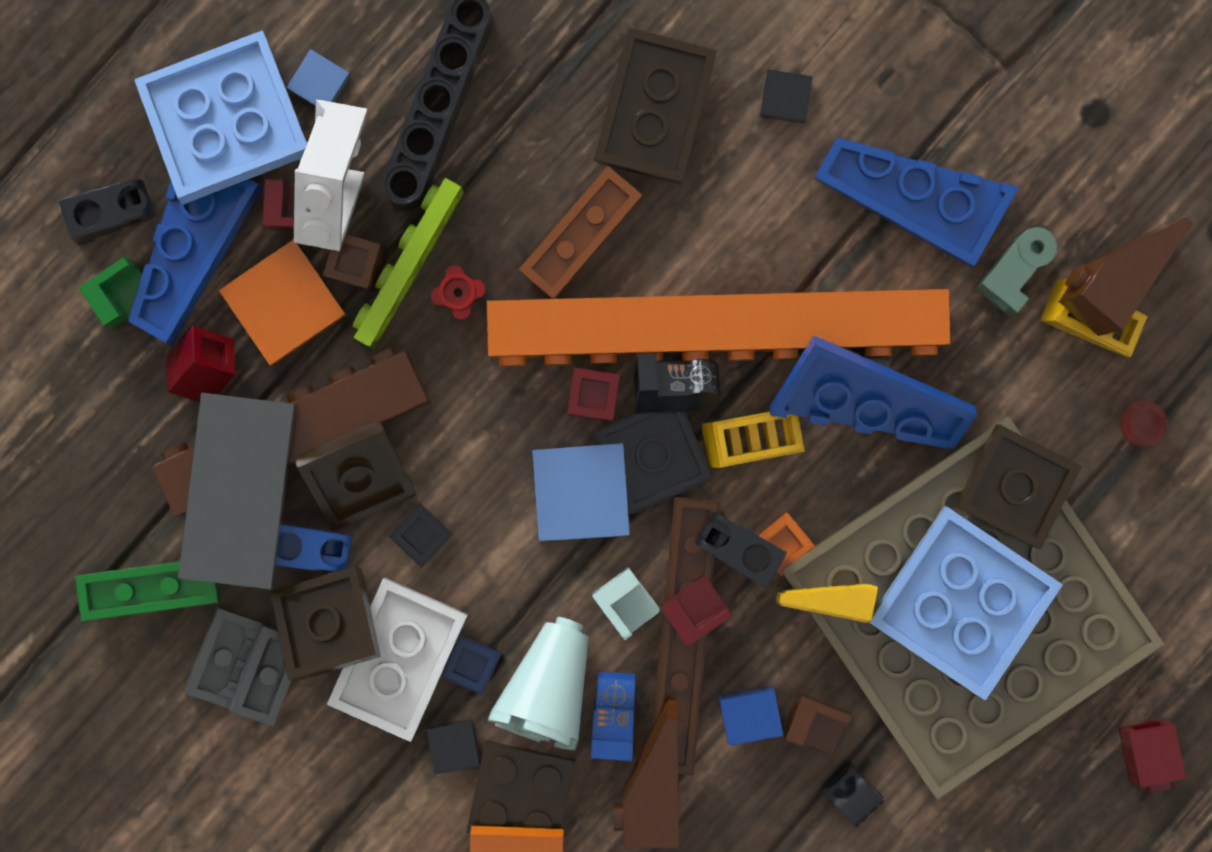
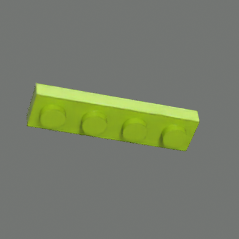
(416, 247)

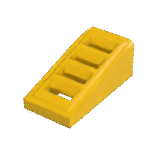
(1064, 320)
(716, 445)
(843, 601)

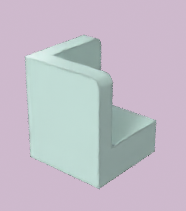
(626, 602)

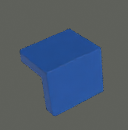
(750, 715)

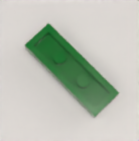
(140, 591)

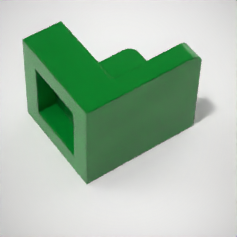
(113, 292)

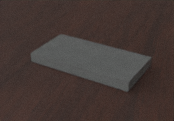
(237, 491)

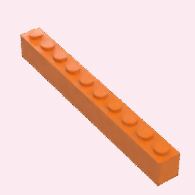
(716, 325)

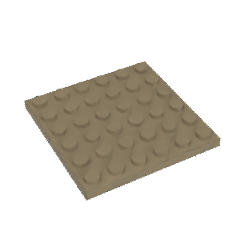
(1075, 649)

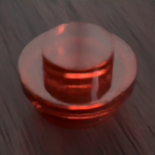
(1143, 423)

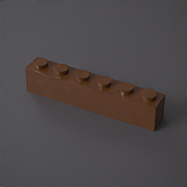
(349, 403)

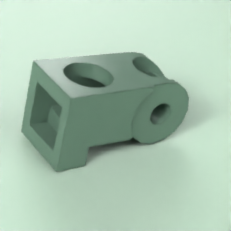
(1014, 267)

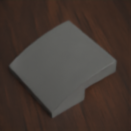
(240, 667)

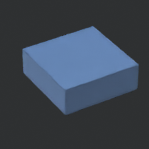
(318, 79)

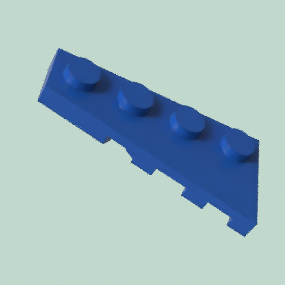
(928, 201)
(187, 255)
(857, 392)

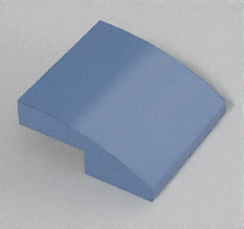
(581, 492)

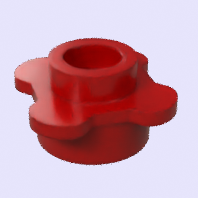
(445, 295)

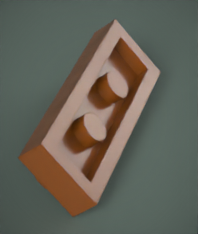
(580, 233)

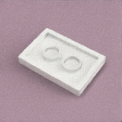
(414, 647)

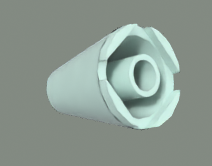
(547, 687)

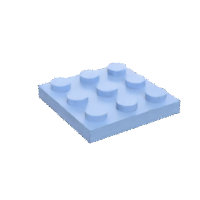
(222, 117)
(965, 603)

